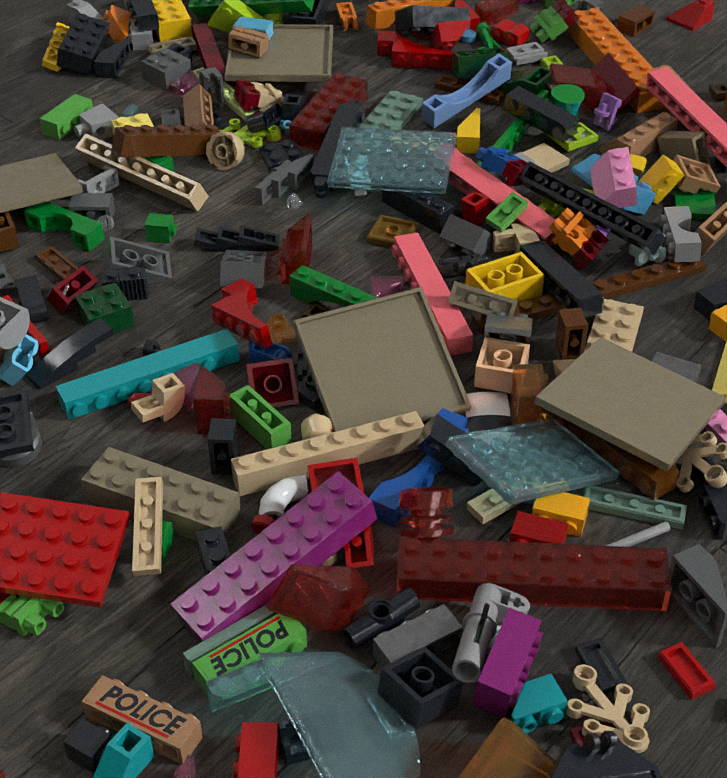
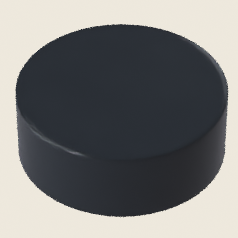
(217, 118)

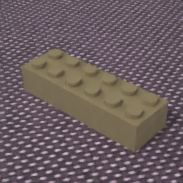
(187, 500)

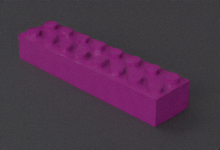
(250, 576)

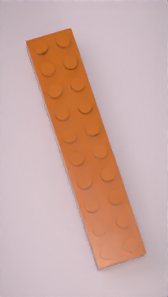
(598, 37)

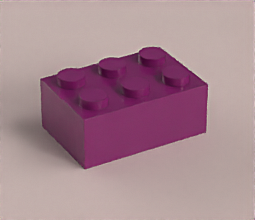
(508, 663)

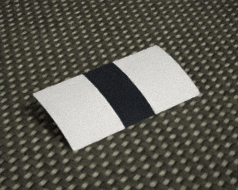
(488, 411)

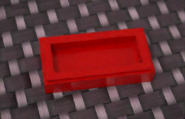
(686, 670)

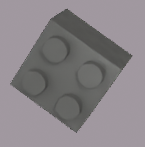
(165, 68)

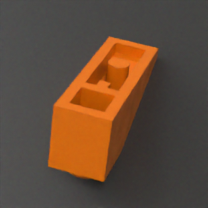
(118, 22)

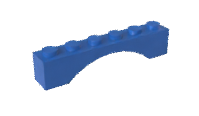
(386, 495)

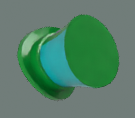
(567, 98)

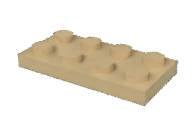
(617, 324)

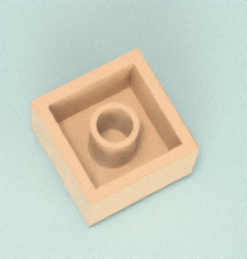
(496, 363)

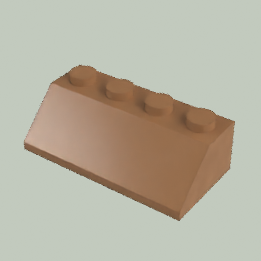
(643, 138)

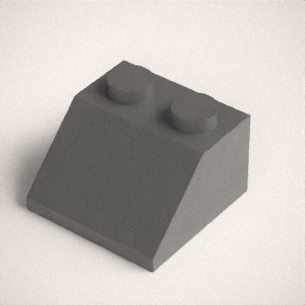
(467, 236)

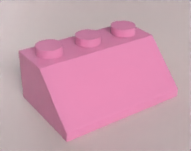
(614, 178)

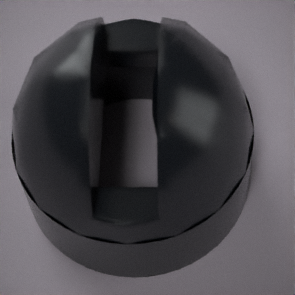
(150, 347)

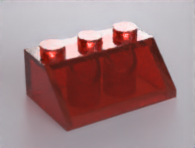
(296, 248)

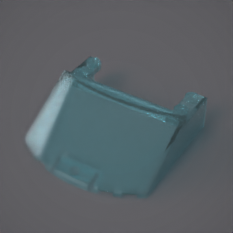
(333, 711)

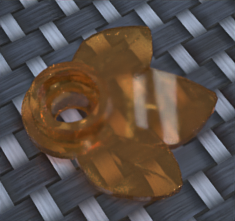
(280, 328)

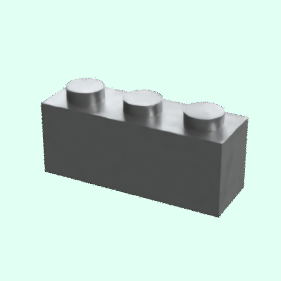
(434, 629)

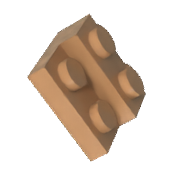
(696, 176)

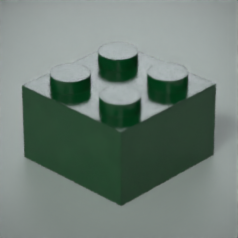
(107, 304)

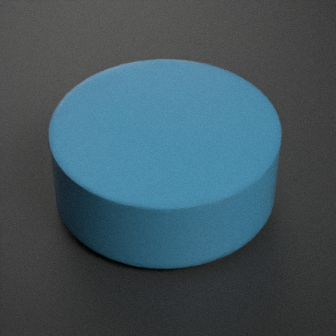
(468, 36)

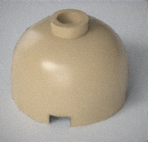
(225, 150)

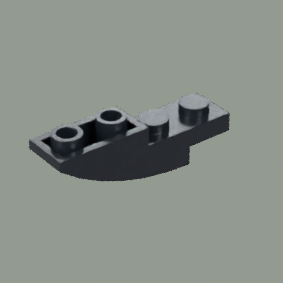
(713, 502)

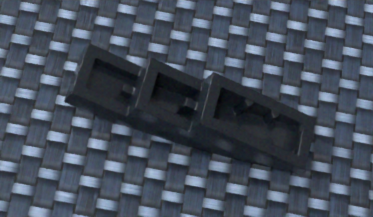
(243, 240)
(65, 356)

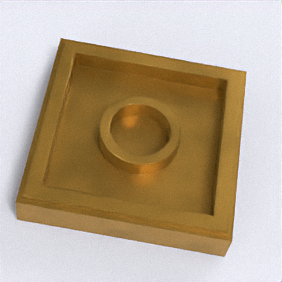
(388, 227)

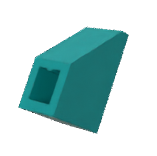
(539, 704)
(125, 754)

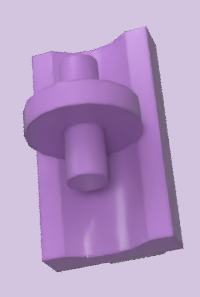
(606, 111)

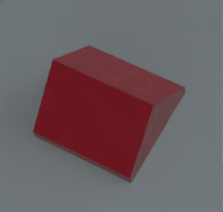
(274, 381)

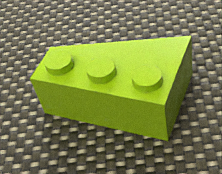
(229, 12)

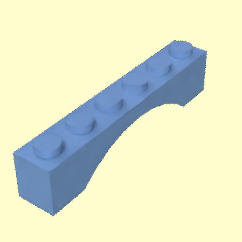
(442, 107)

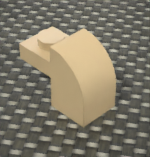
(513, 238)
(165, 401)

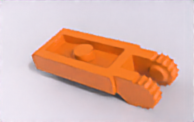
(347, 15)

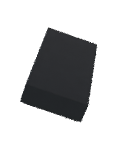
(597, 656)

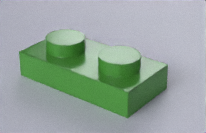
(506, 212)

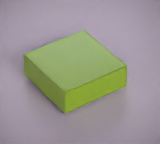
(546, 61)

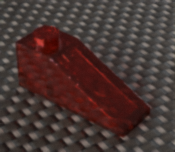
(496, 10)

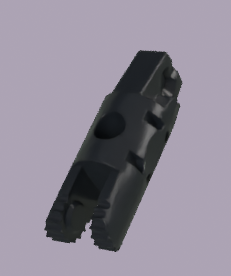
(459, 264)

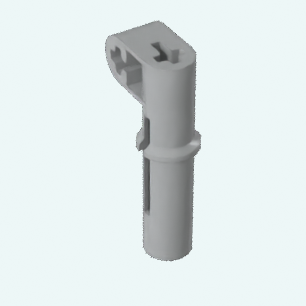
(488, 609)

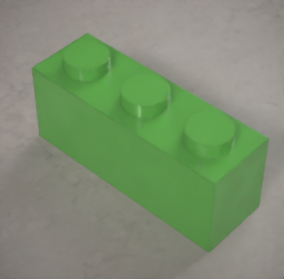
(64, 117)
(260, 418)

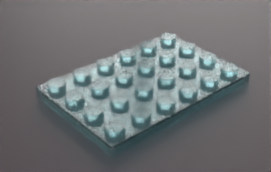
(392, 160)
(531, 460)

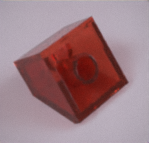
(210, 400)

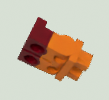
(577, 237)

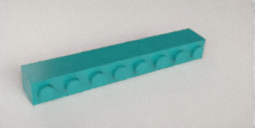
(136, 376)

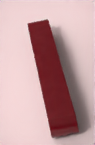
(207, 48)

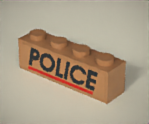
(170, 731)

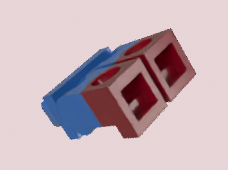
(505, 164)

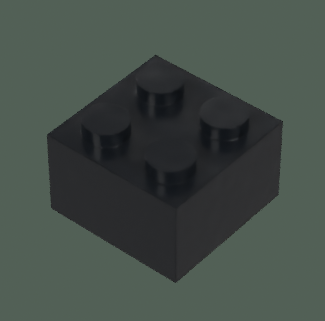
(419, 687)

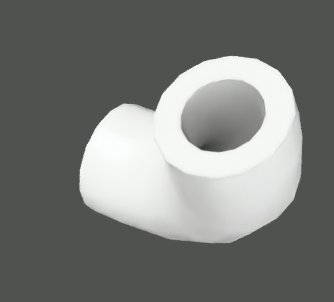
(282, 494)

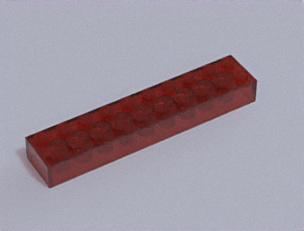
(538, 571)

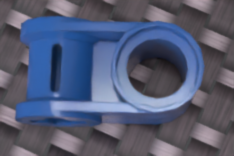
(260, 354)

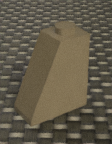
(684, 143)

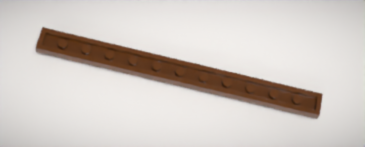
(610, 287)

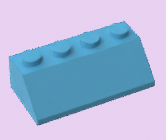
(644, 194)

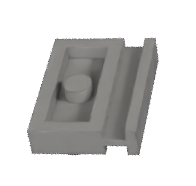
(526, 53)

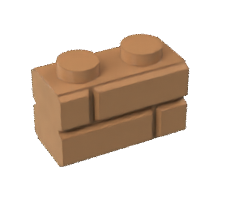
(248, 41)

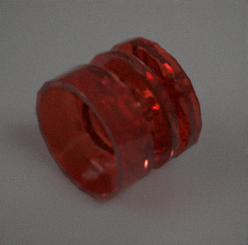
(426, 512)

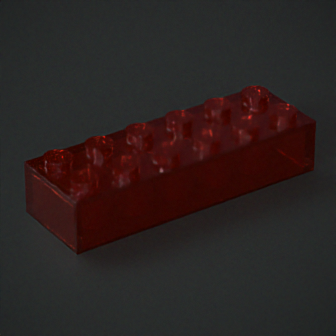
(314, 120)

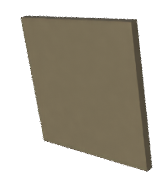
(293, 55)
(35, 182)
(380, 361)
(631, 402)

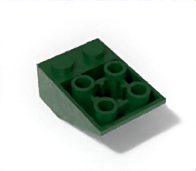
(530, 79)

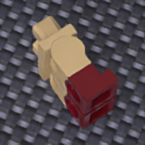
(256, 95)

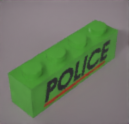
(270, 636)

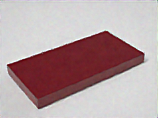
(616, 80)

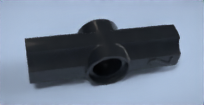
(380, 617)

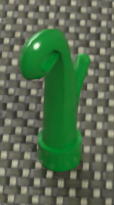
(484, 34)

